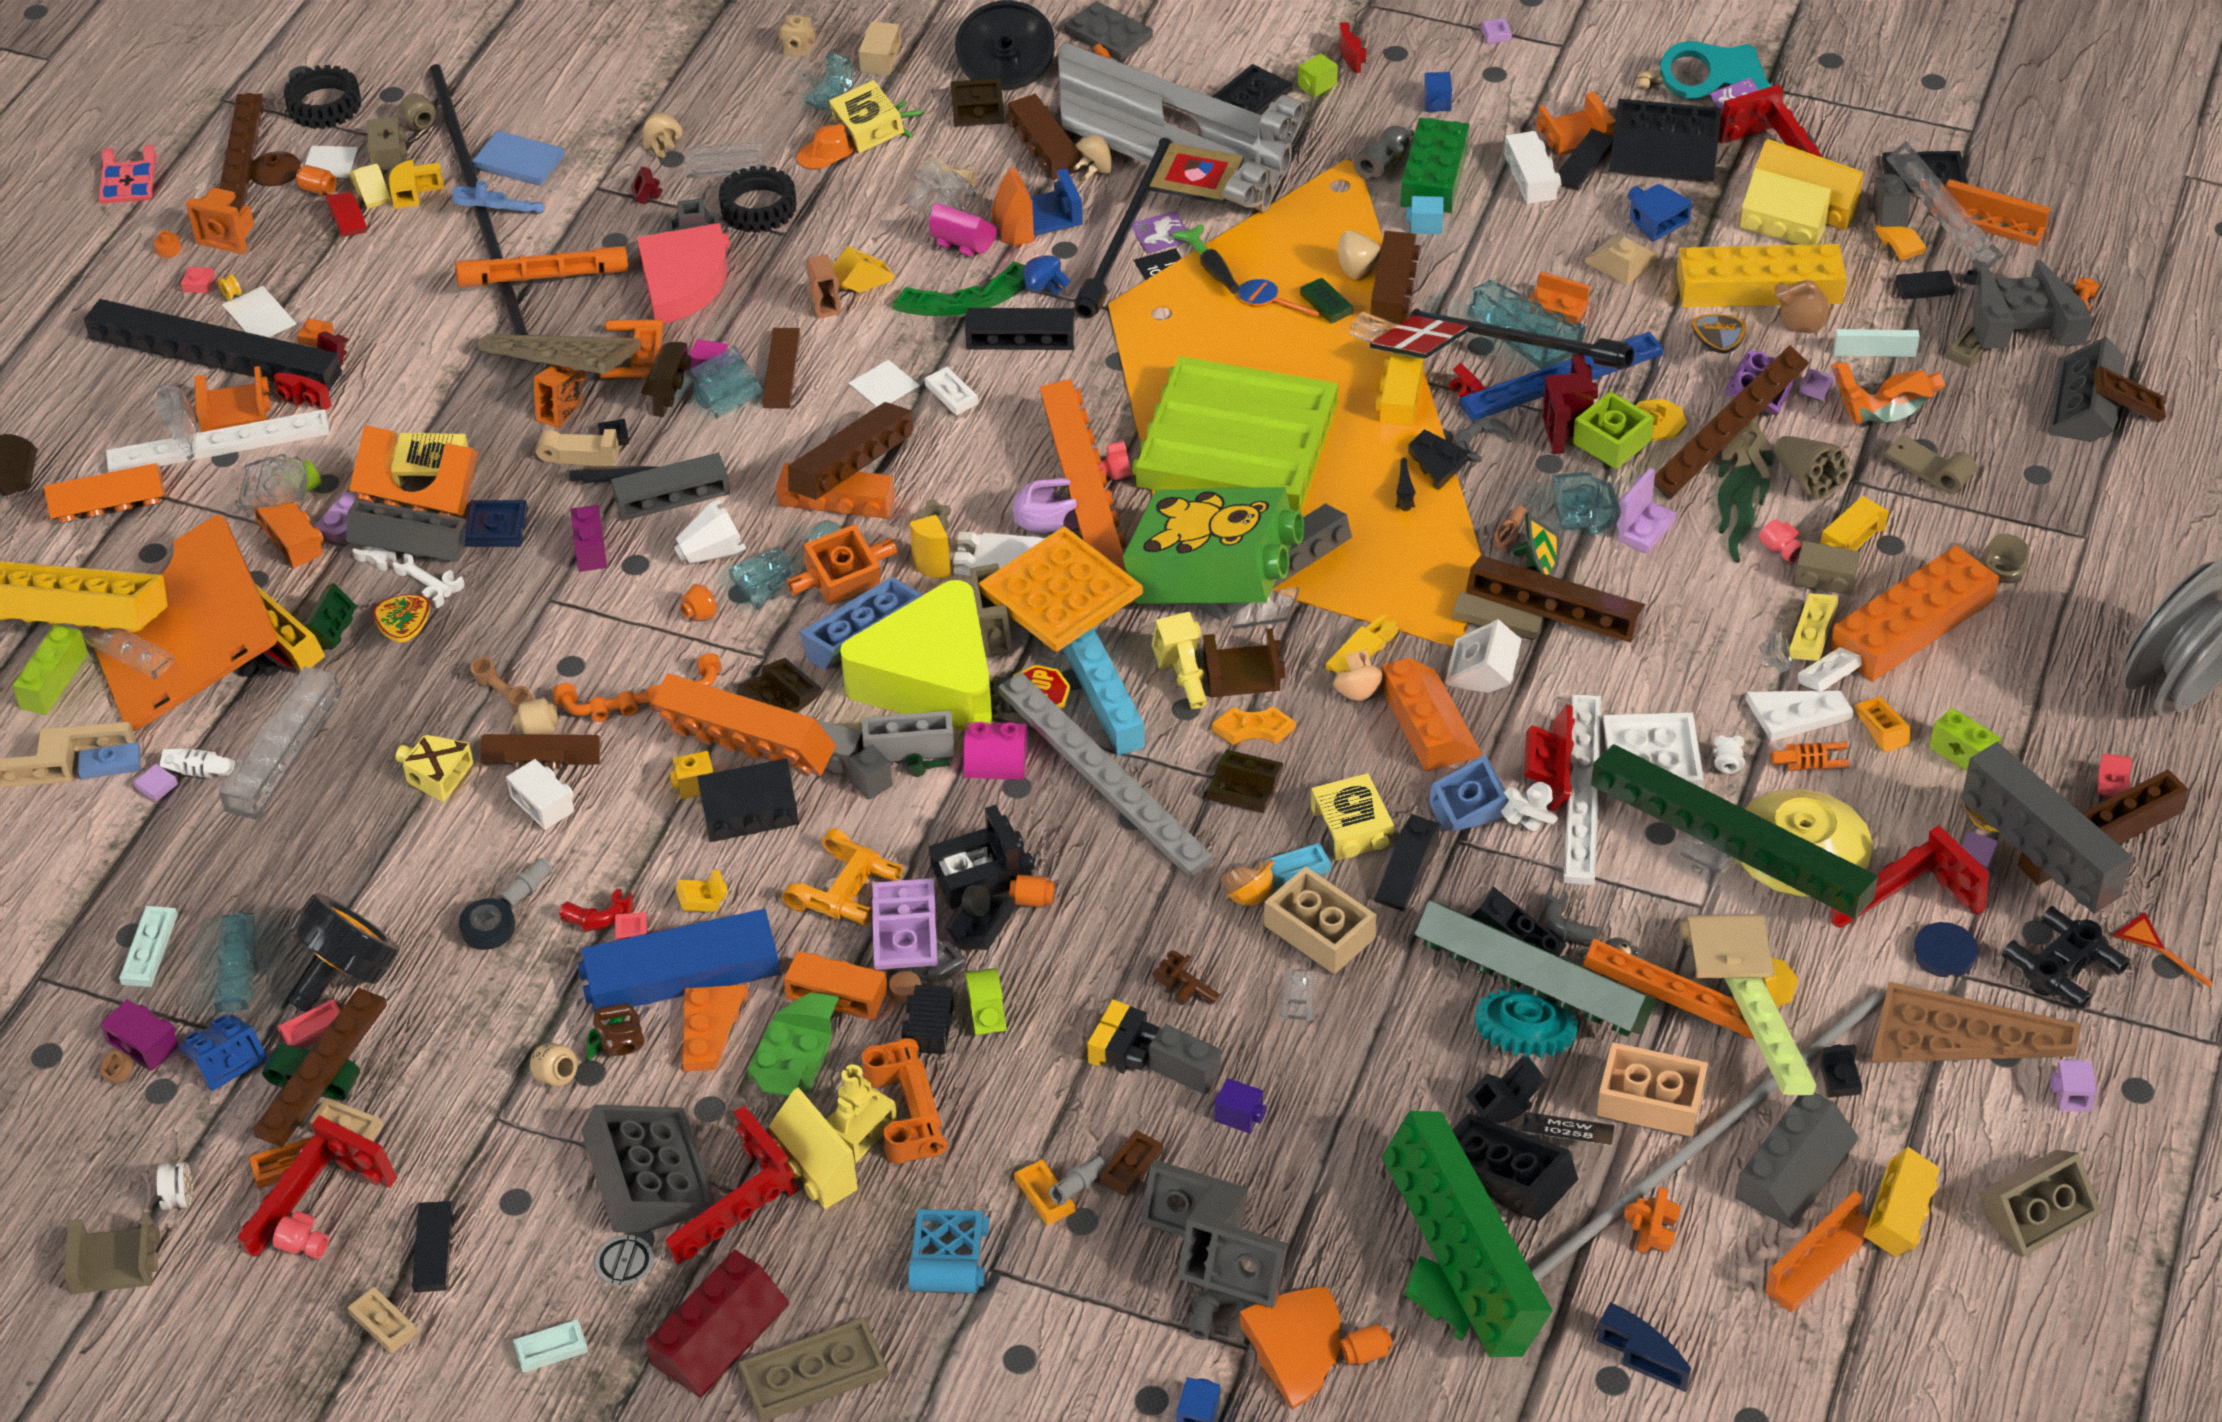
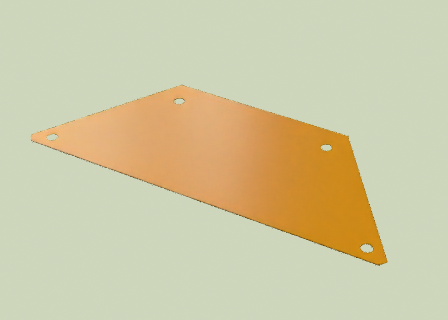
(1396, 559)

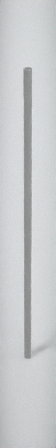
(1699, 1142)

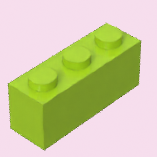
(50, 669)

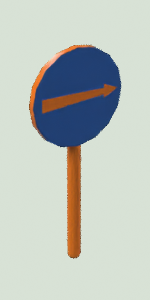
(1262, 292)

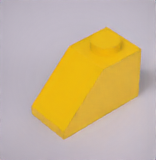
(860, 270)

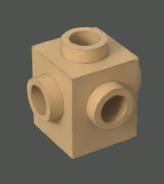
(797, 35)

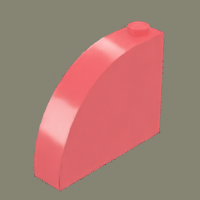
(683, 269)

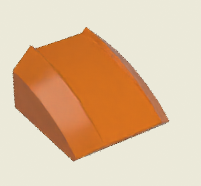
(1013, 210)

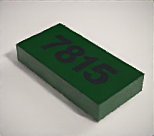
(1326, 300)

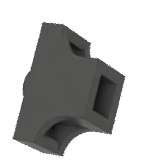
(691, 214)

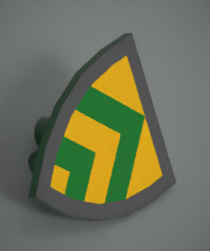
(1541, 547)

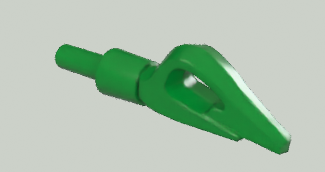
(594, 1048)

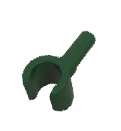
(918, 767)

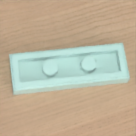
(1876, 342)
(148, 946)

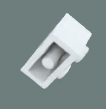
(540, 794)

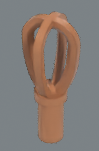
(1512, 523)

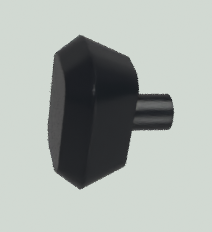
(1971, 276)

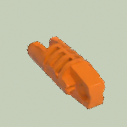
(1810, 756)

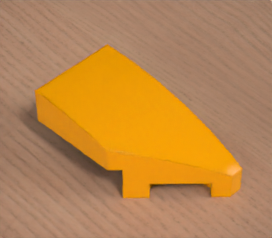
(1903, 241)

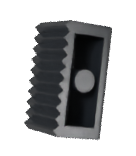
(929, 1017)

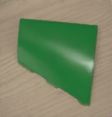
(1432, 1291)

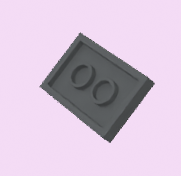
(1109, 28)

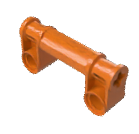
(910, 1137)

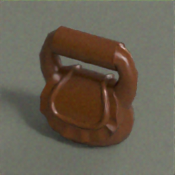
(620, 1037)

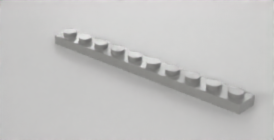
(1106, 775)

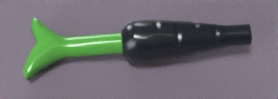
(1210, 258)

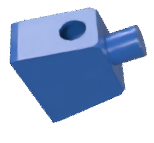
(1658, 210)

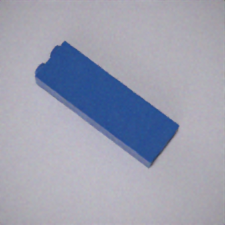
(670, 960)

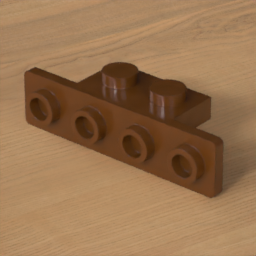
(546, 749)

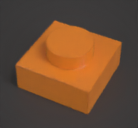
(310, 330)

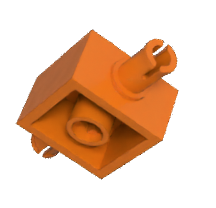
(841, 565)

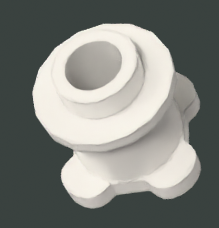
(1729, 754)

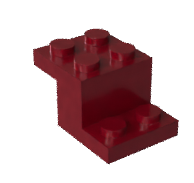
(1566, 399)

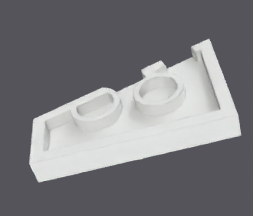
(1797, 712)

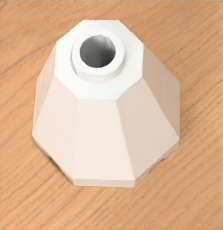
(709, 536)

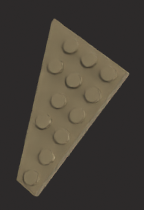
(575, 352)

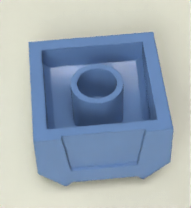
(1468, 796)

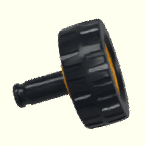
(342, 943)

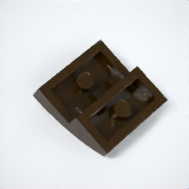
(977, 102)
(781, 686)
(1245, 781)

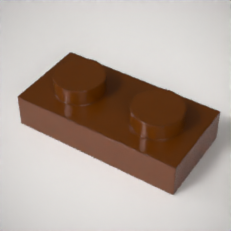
(1131, 1163)

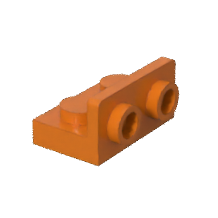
(1561, 296)

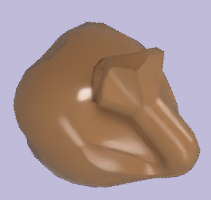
(1802, 306)

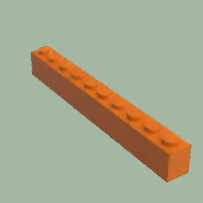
(1079, 465)

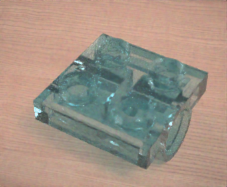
(724, 382)

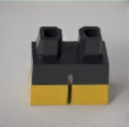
(1119, 1038)

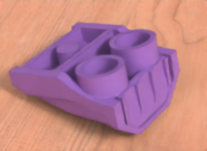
(1748, 369)

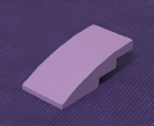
(904, 924)

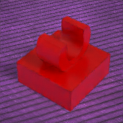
(1465, 380)

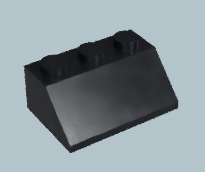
(748, 800)

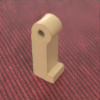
(578, 448)

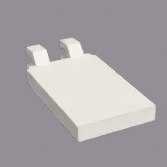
(989, 549)

